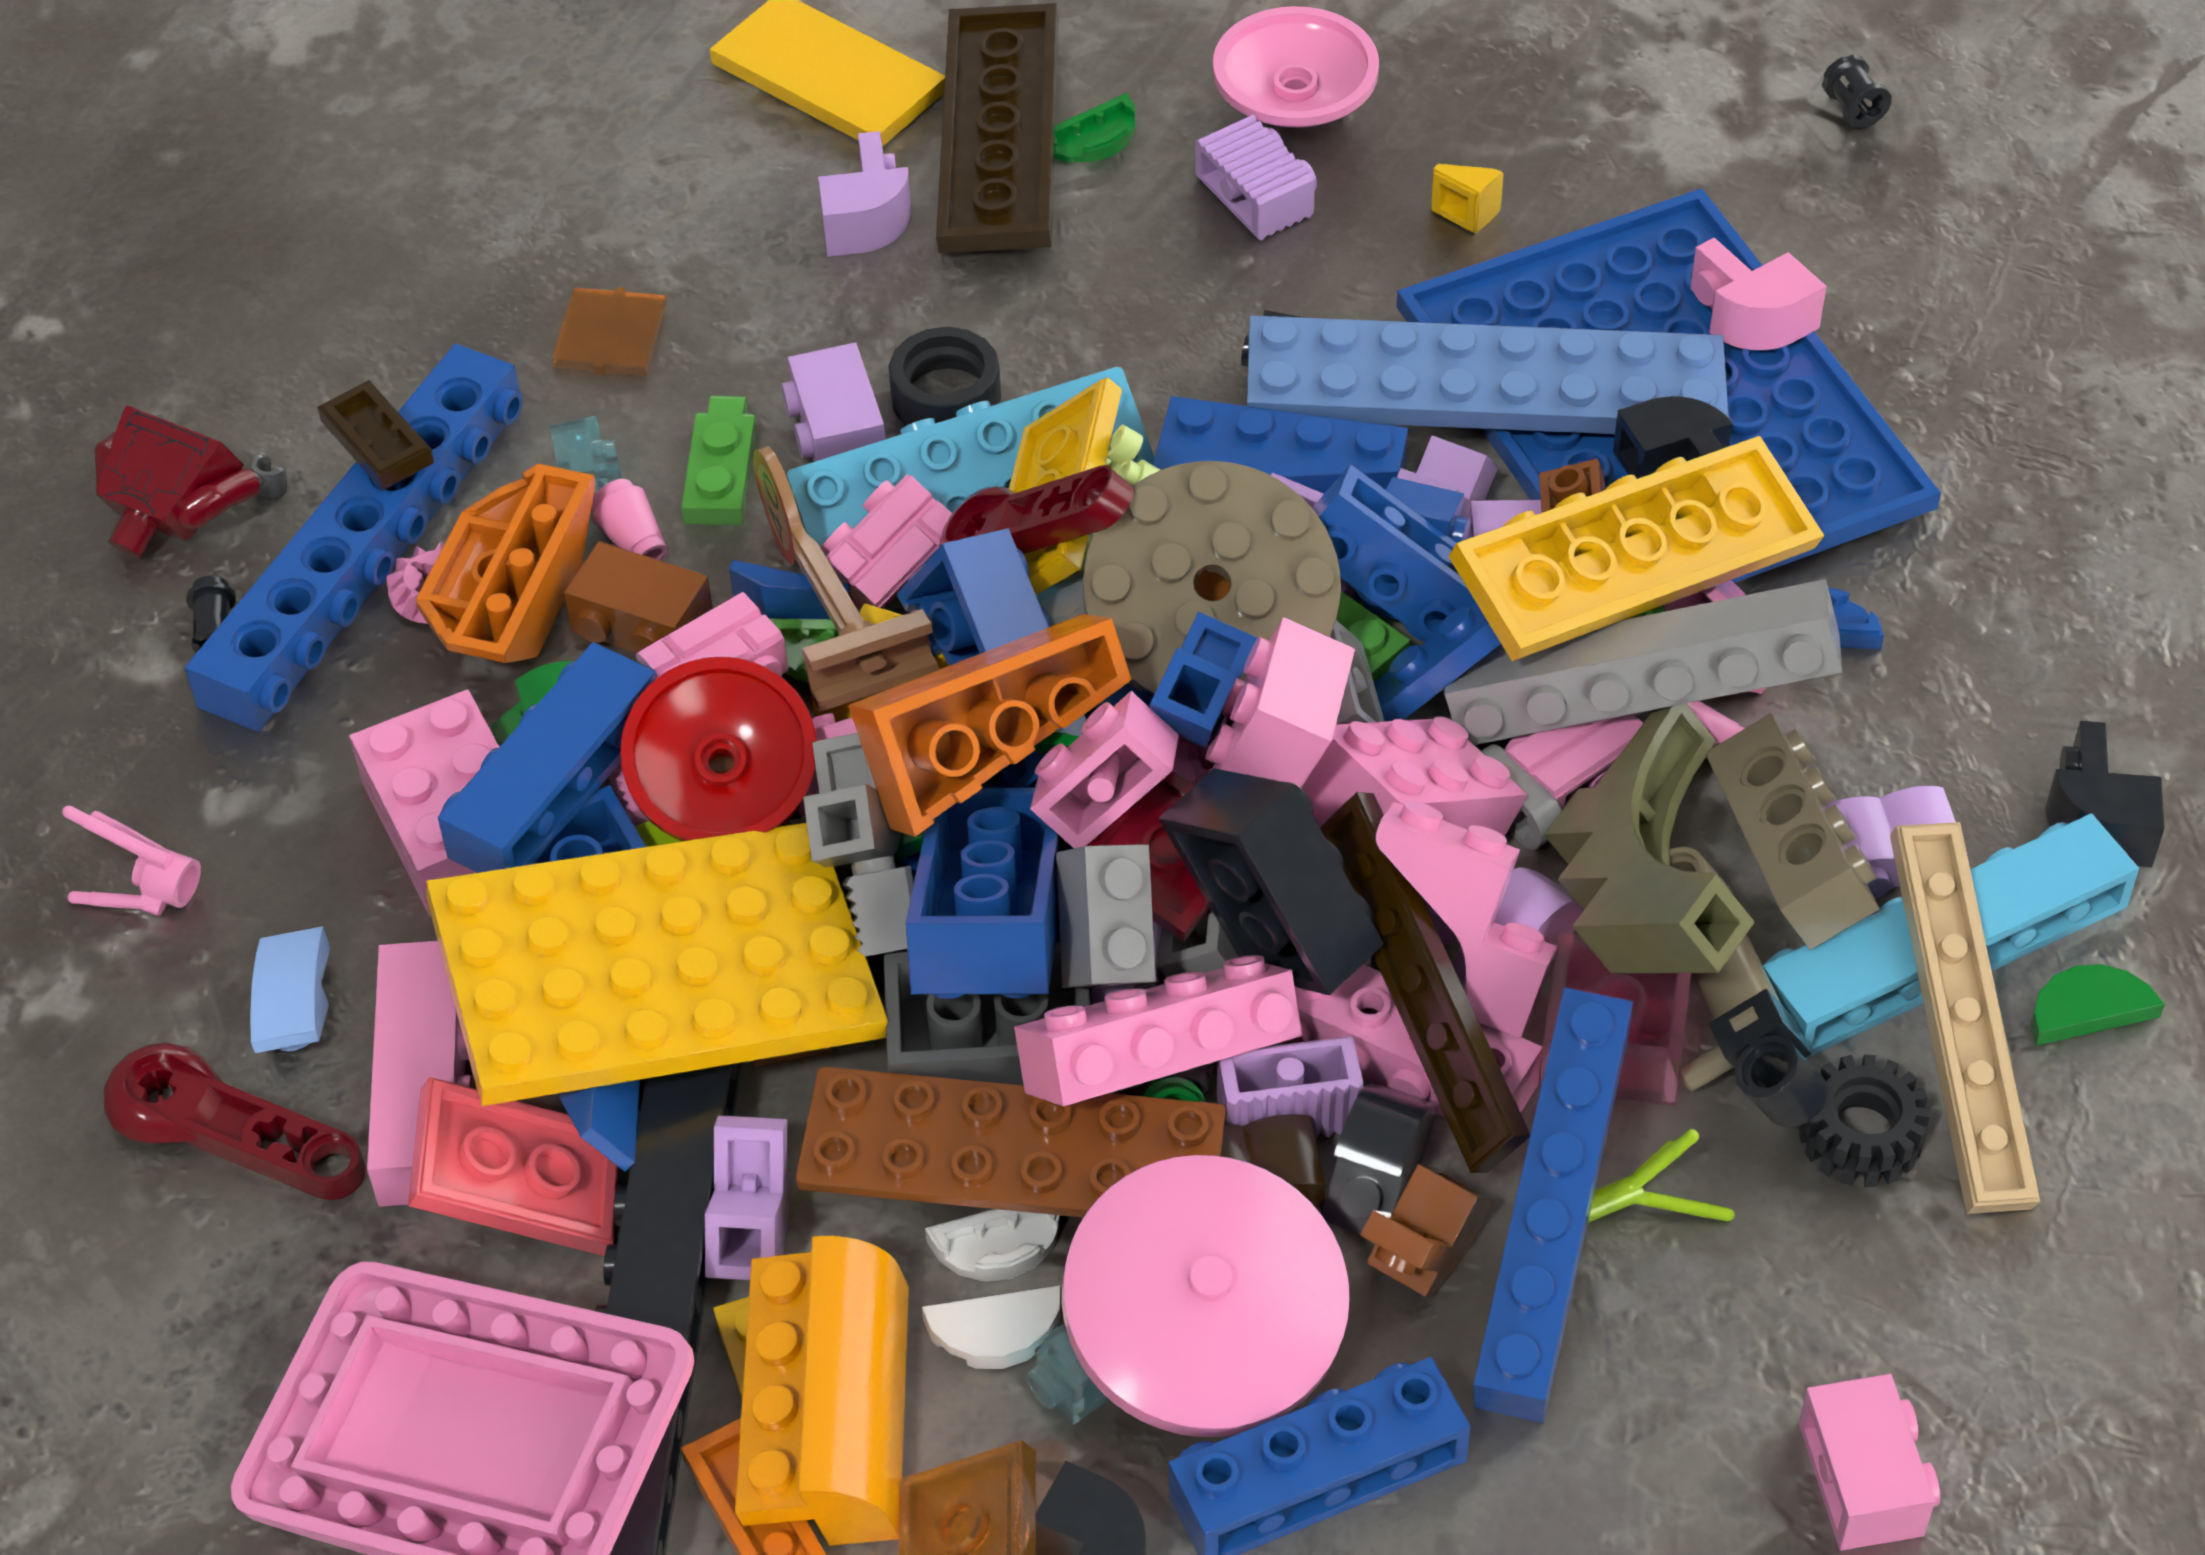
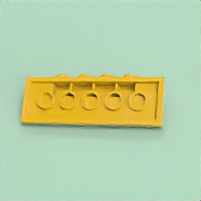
(1634, 546)

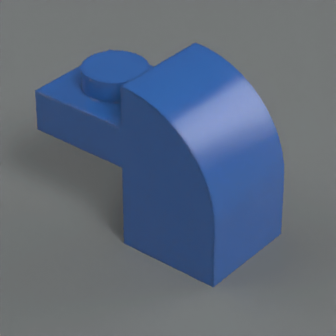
(1202, 678)

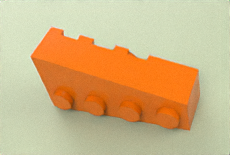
(968, 721)

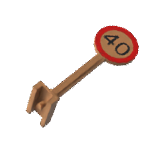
(864, 655)

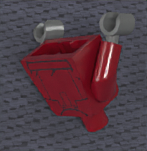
(173, 479)

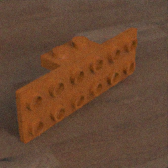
(988, 1141)

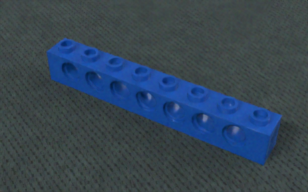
(351, 545)

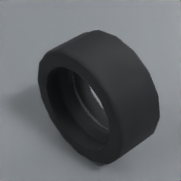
(939, 350)

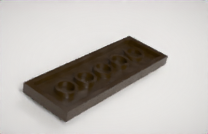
(998, 129)

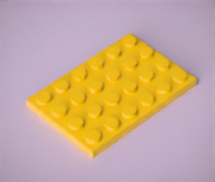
(651, 963)

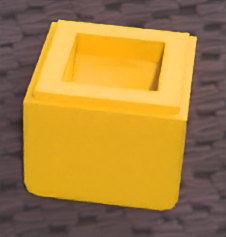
(1467, 194)

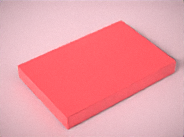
(511, 1169)

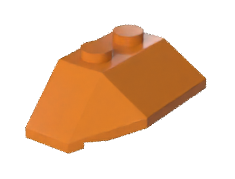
(509, 565)

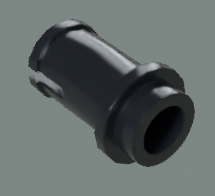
(211, 603)

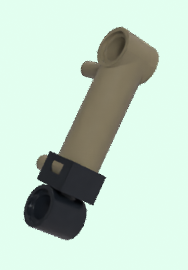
(1752, 1032)

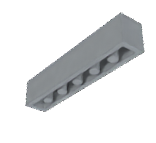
(1652, 664)

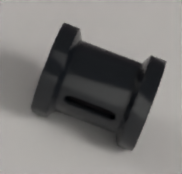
(1859, 88)

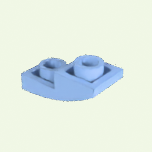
(288, 991)

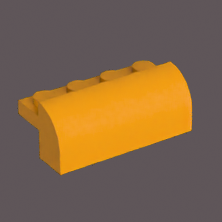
(825, 1391)

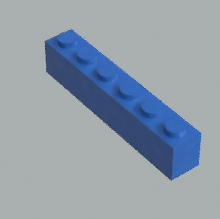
(1552, 1206)

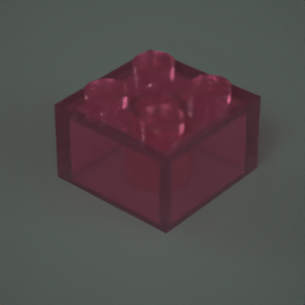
(1657, 1018)

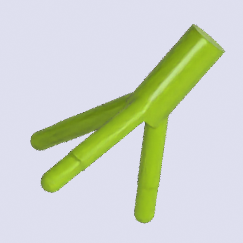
(1630, 1191)

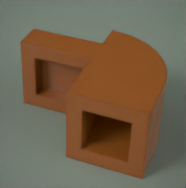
(1426, 1230)

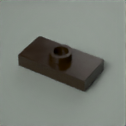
(375, 435)

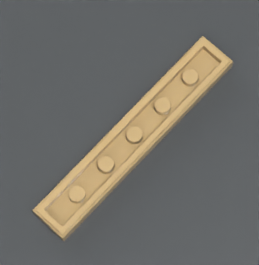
(1964, 1019)

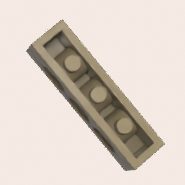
(1793, 831)

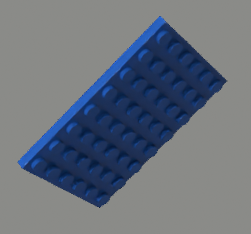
(1638, 278)

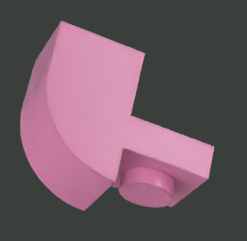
(1757, 306)

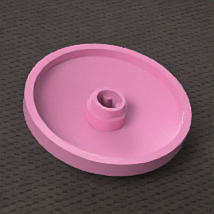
(1205, 1295)

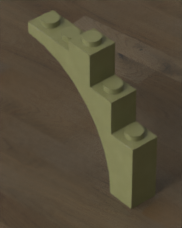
(1617, 853)

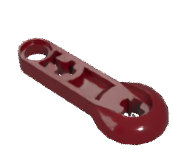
(1044, 513)
(224, 1120)

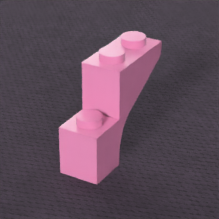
(1464, 882)

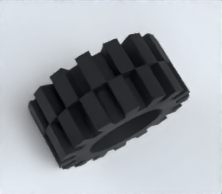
(1867, 1153)

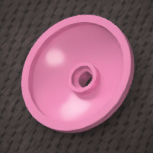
(1295, 66)

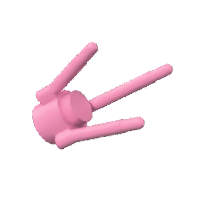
(159, 872)

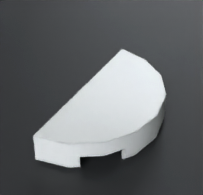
(994, 1243)
(995, 1328)

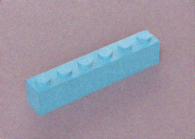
(2024, 903)

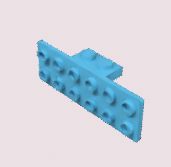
(944, 457)

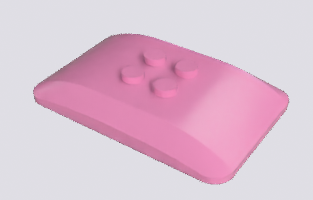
(461, 1421)

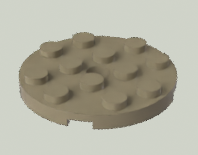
(1219, 522)

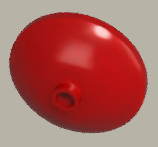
(711, 712)

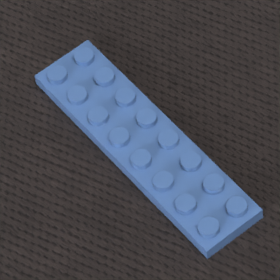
(1475, 372)

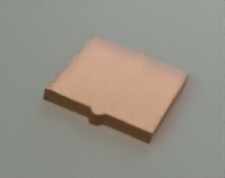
(609, 331)

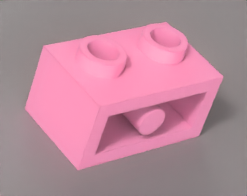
(1104, 770)

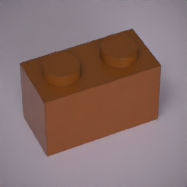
(633, 598)

